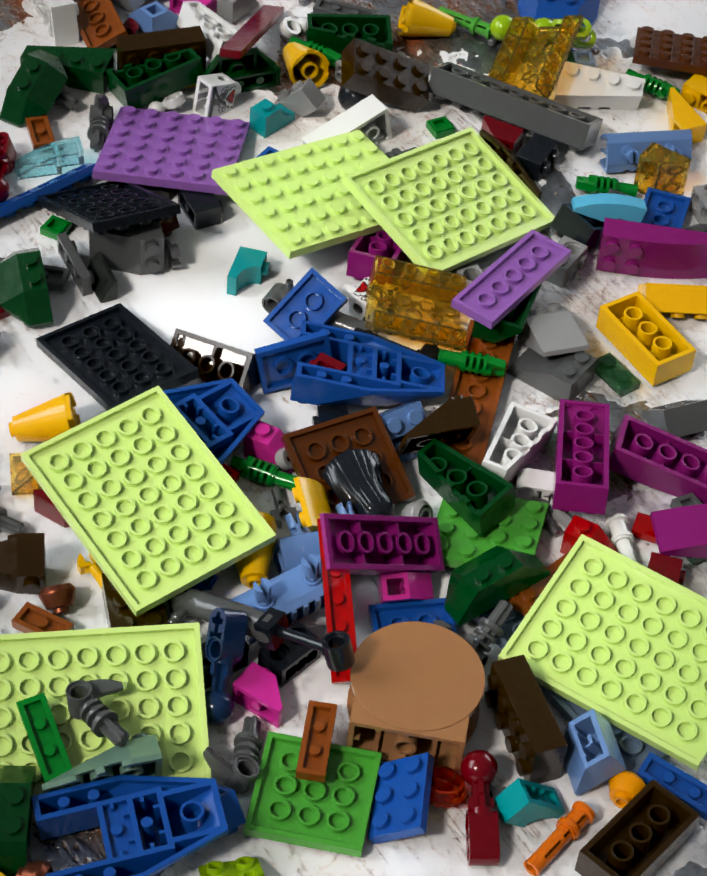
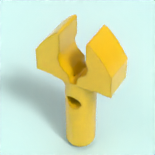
(86, 567)

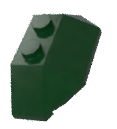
(252, 71)
(33, 88)
(25, 288)
(488, 579)
(15, 816)

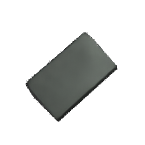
(105, 282)

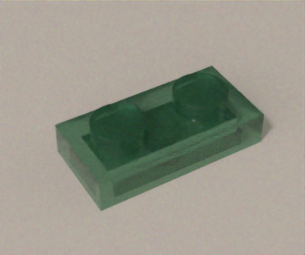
(616, 375)

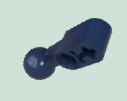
(223, 649)

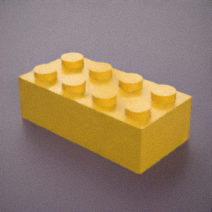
(645, 338)

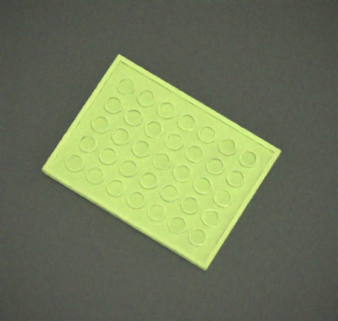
(301, 195)
(449, 201)
(148, 499)
(622, 646)
(160, 695)

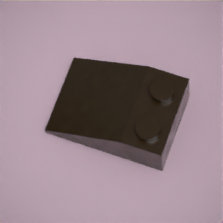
(450, 424)

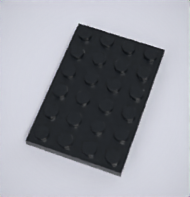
(109, 206)
(116, 356)

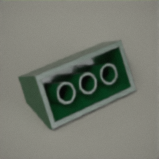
(510, 325)

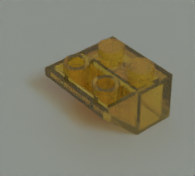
(662, 170)

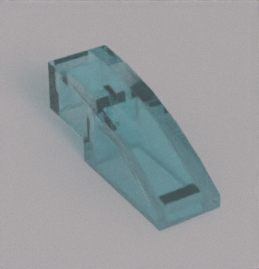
(50, 159)

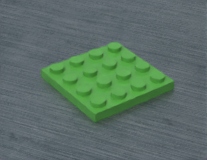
(517, 530)
(309, 812)

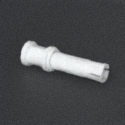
(621, 536)

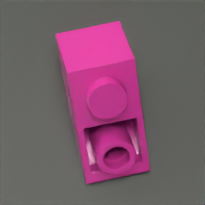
(404, 587)

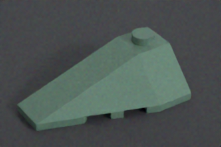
(138, 757)

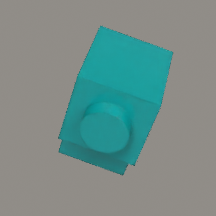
(268, 118)
(247, 269)
(527, 802)

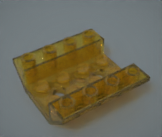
(528, 57)
(416, 298)

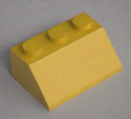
(676, 299)

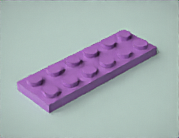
(511, 279)

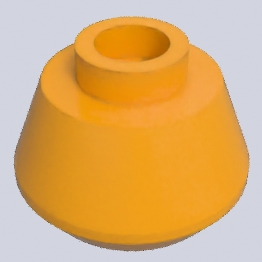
(624, 788)

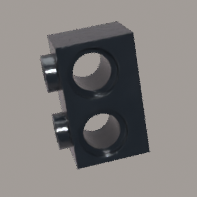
(289, 657)

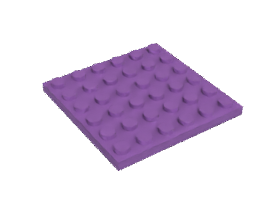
(170, 149)

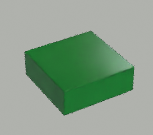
(440, 127)
(55, 226)

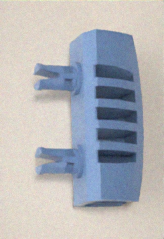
(625, 148)
(291, 549)
(294, 592)

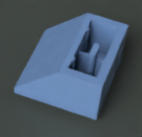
(400, 421)
(591, 752)

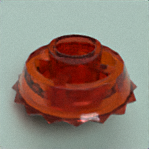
(447, 788)

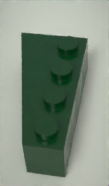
(340, 29)
(83, 65)
(154, 78)
(466, 486)

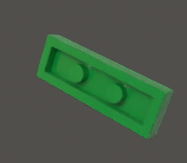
(44, 736)

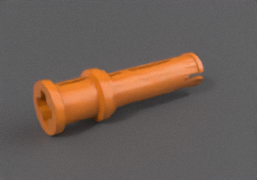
(566, 830)

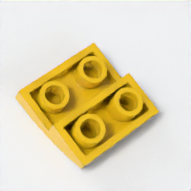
(312, 499)

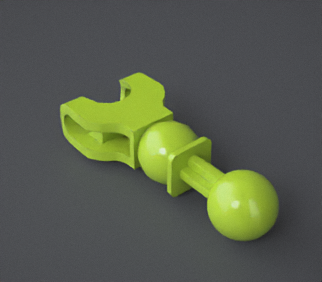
(502, 22)

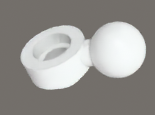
(290, 27)
(173, 101)

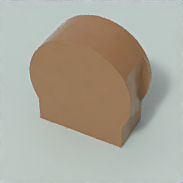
(415, 693)

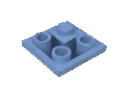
(155, 17)

